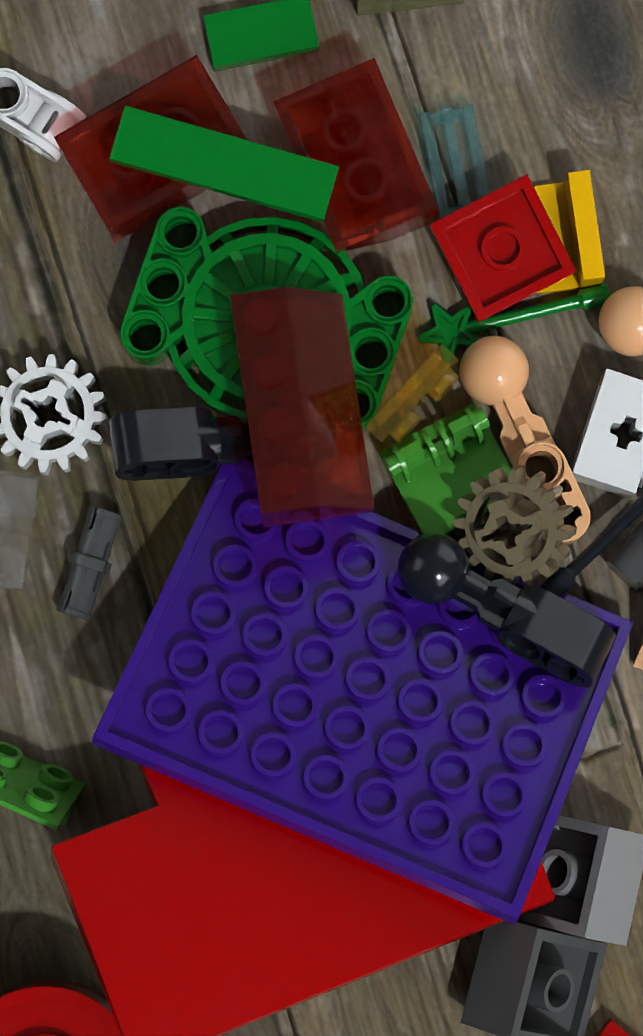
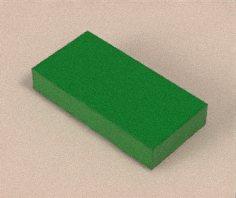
(261, 33)

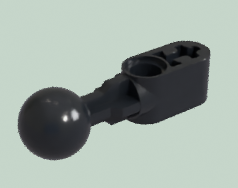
(175, 443)
(527, 619)

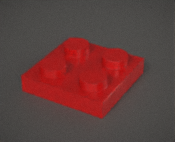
(502, 248)

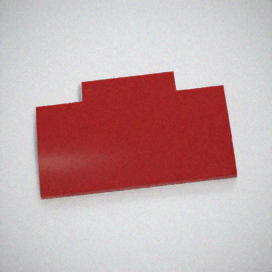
(230, 917)

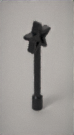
(564, 577)

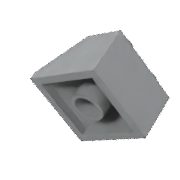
(593, 880)

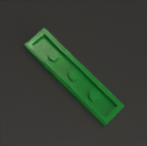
(224, 164)

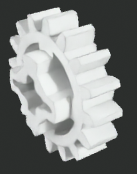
(60, 392)

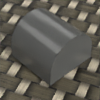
(628, 560)

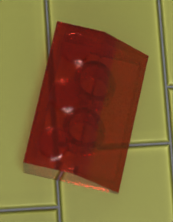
(379, 179)
(126, 196)

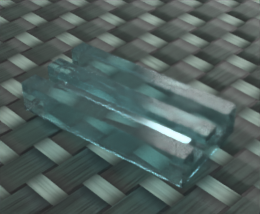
(448, 118)

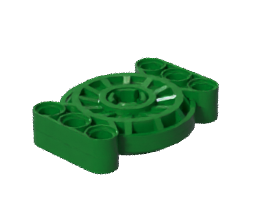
(202, 306)

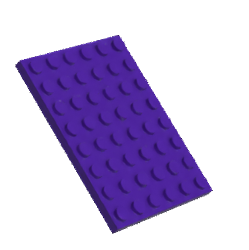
(347, 709)

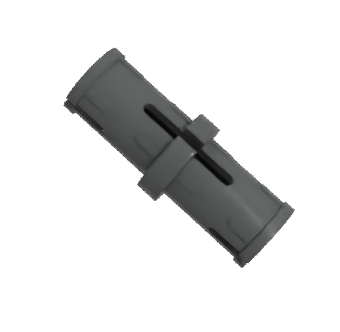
(89, 563)

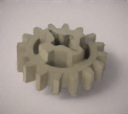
(510, 505)

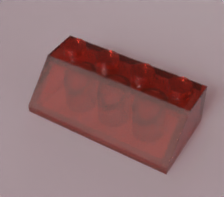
(301, 405)

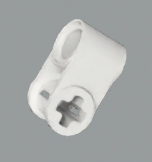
(37, 115)

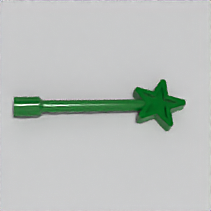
(458, 331)

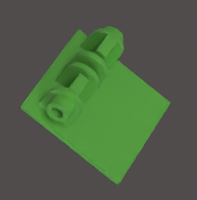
(441, 463)
(37, 789)

